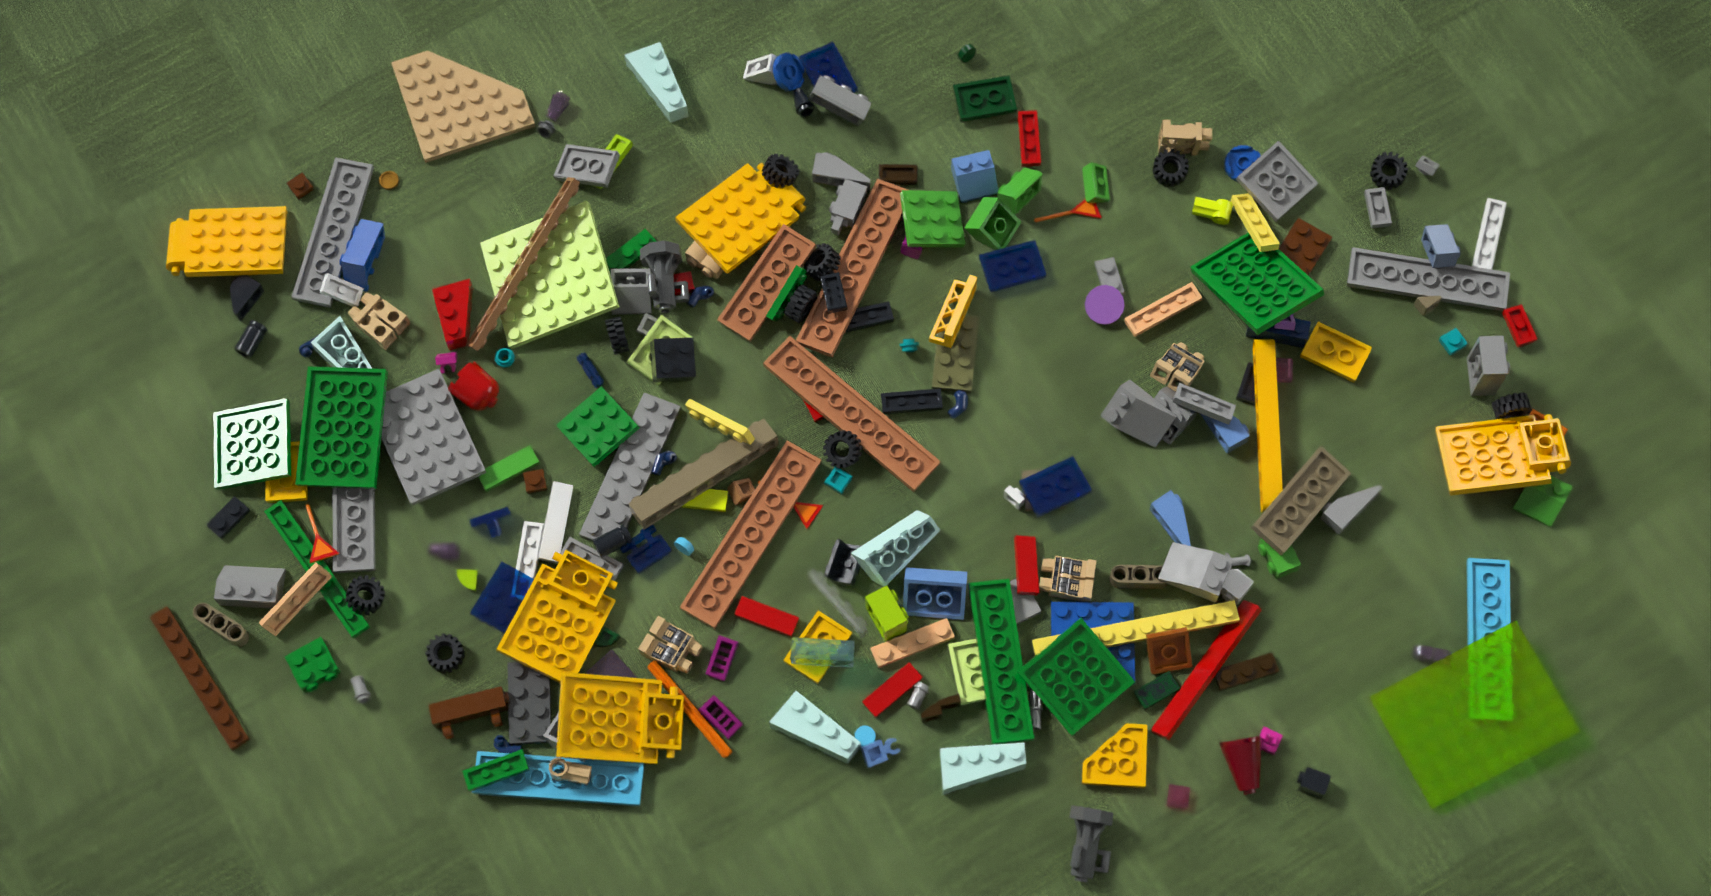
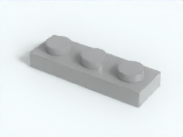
(1204, 403)
(592, 555)

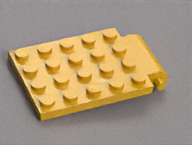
(740, 216)
(228, 242)
(1502, 453)
(560, 616)
(617, 719)

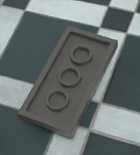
(529, 704)

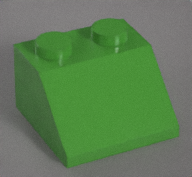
(1020, 189)
(993, 223)
(1543, 501)

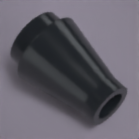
(803, 105)

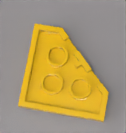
(1119, 760)

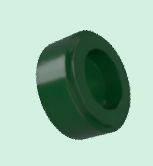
(966, 53)

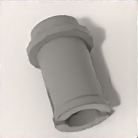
(360, 689)
(918, 695)

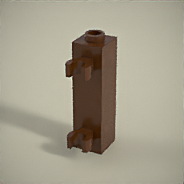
(469, 707)

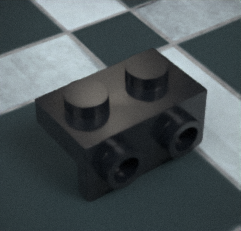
(842, 565)

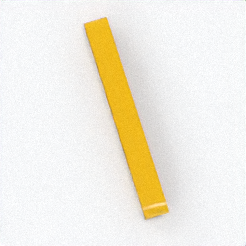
(1267, 421)

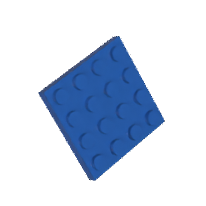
(1096, 615)

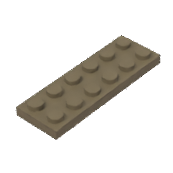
(1300, 500)

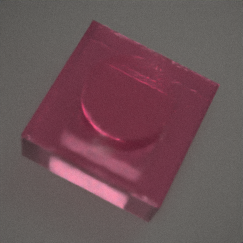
(1178, 796)

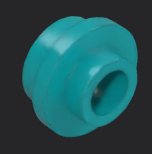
(909, 345)
(504, 352)

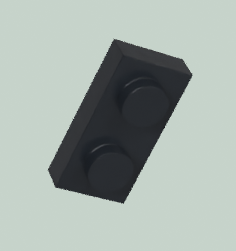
(228, 517)

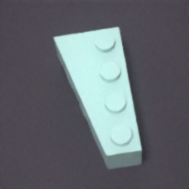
(657, 77)
(339, 347)
(896, 547)
(811, 726)
(979, 763)

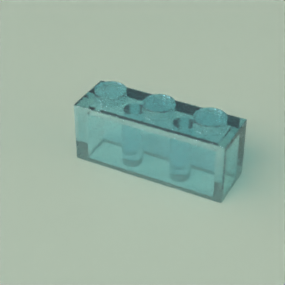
(822, 652)

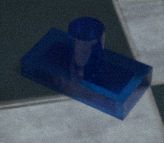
(491, 520)

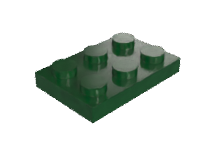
(984, 98)

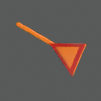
(1083, 208)
(806, 511)
(321, 548)

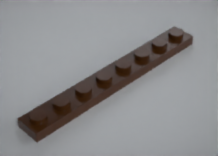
(199, 678)

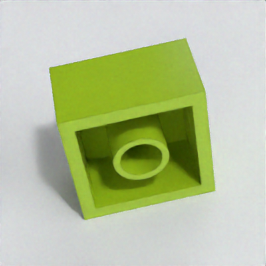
(886, 613)

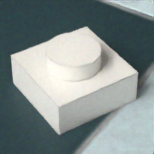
(1014, 496)

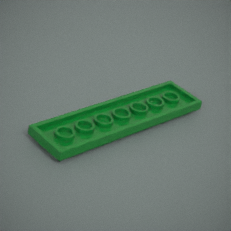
(999, 661)

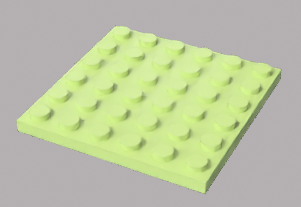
(563, 284)

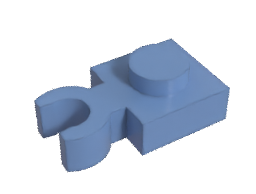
(876, 752)

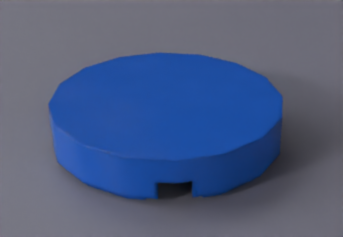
(788, 71)
(1239, 160)

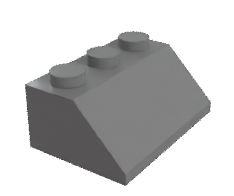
(840, 100)
(249, 586)

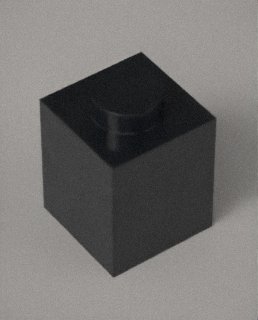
(1313, 782)

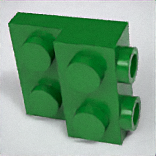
(312, 665)

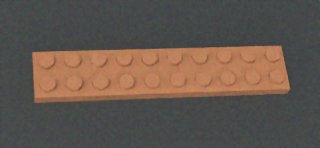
(858, 264)
(852, 413)
(750, 535)

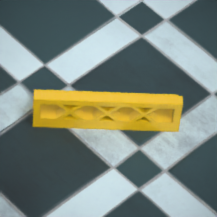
(957, 314)

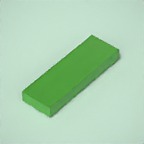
(509, 468)

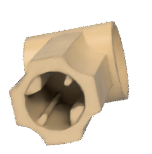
(573, 772)

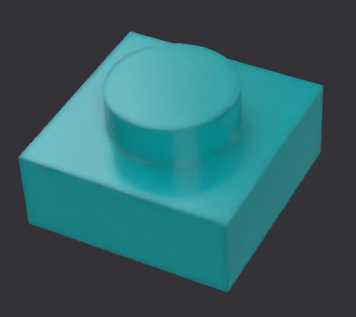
(1452, 341)

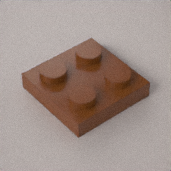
(1169, 650)

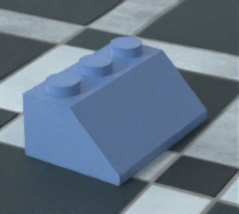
(935, 593)

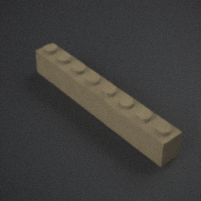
(701, 475)

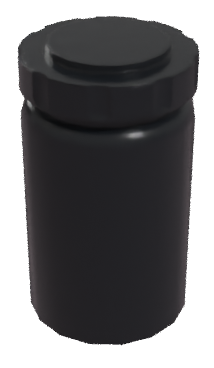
(250, 339)
(612, 540)

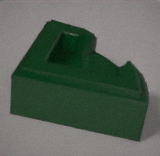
(606, 638)

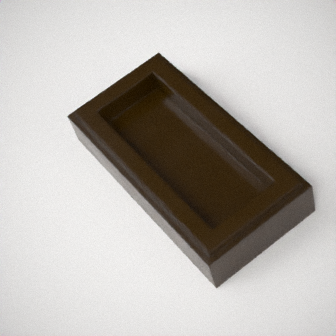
(899, 173)

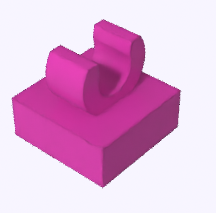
(446, 359)
(1270, 740)

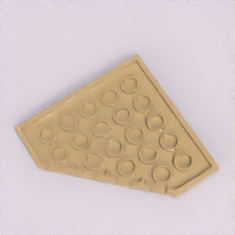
(456, 105)

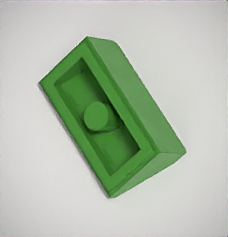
(1095, 183)

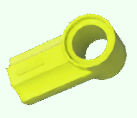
(1217, 210)

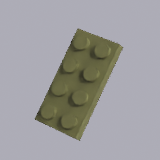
(956, 365)

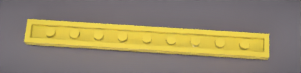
(1136, 630)

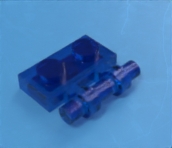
(649, 553)

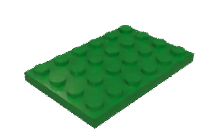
(1256, 284)
(341, 427)

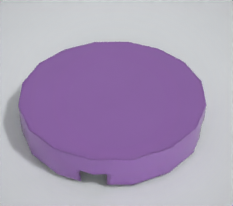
(1104, 304)

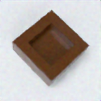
(300, 186)
(535, 481)

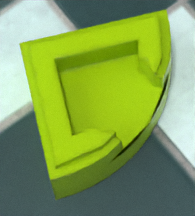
(468, 579)

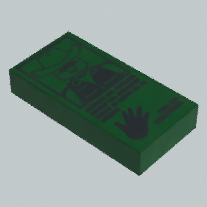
(1156, 690)

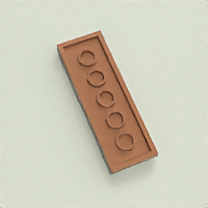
(763, 284)

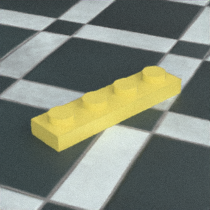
(1255, 222)
(722, 423)

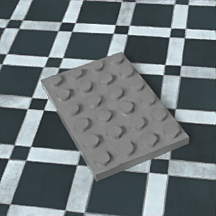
(428, 438)

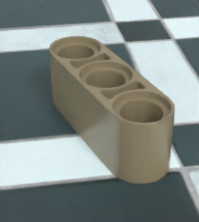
(1131, 582)
(229, 628)

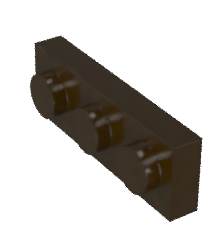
(1246, 671)

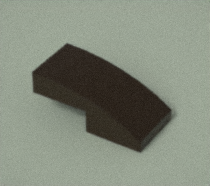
(934, 712)

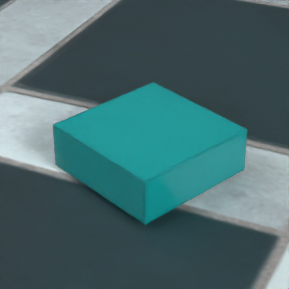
(838, 480)

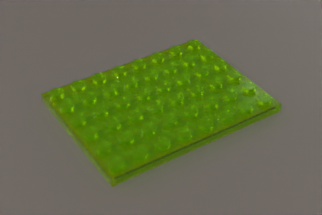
(1474, 714)

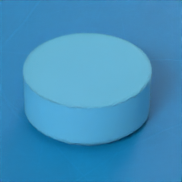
(684, 546)
(865, 735)

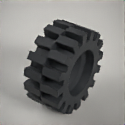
(1170, 157)
(1394, 161)
(780, 170)
(822, 261)
(800, 303)
(617, 335)
(1512, 406)
(834, 457)
(366, 585)
(436, 644)

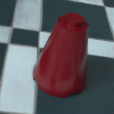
(1244, 762)

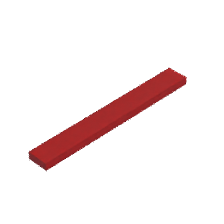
(1205, 671)

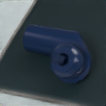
(699, 294)
(306, 348)
(961, 404)
(662, 460)
(503, 746)

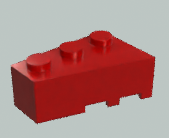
(454, 311)

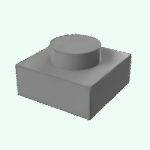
(1427, 166)
(646, 324)

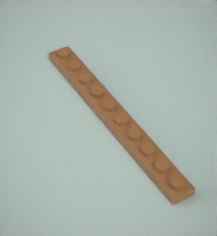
(519, 270)

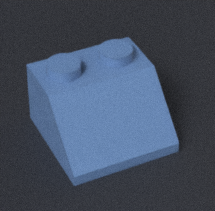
(974, 176)

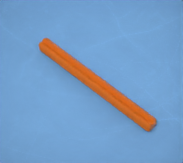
(691, 711)

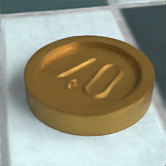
(389, 180)

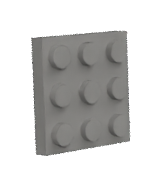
(1276, 181)

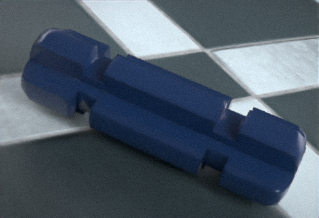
(590, 370)

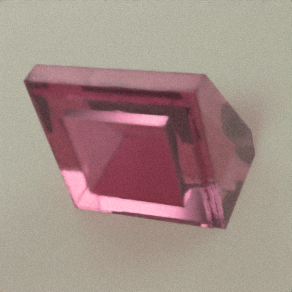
(1284, 370)

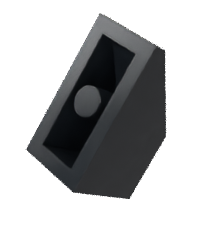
(244, 295)

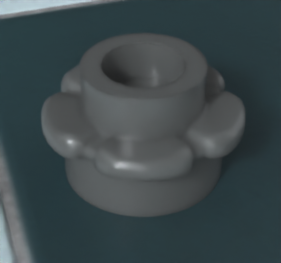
(545, 129)

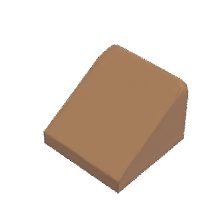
(741, 490)

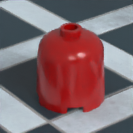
(475, 387)

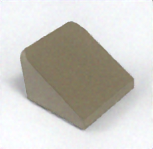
(1427, 304)

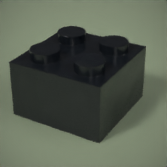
(672, 359)

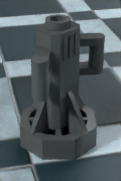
(663, 260)
(1089, 826)

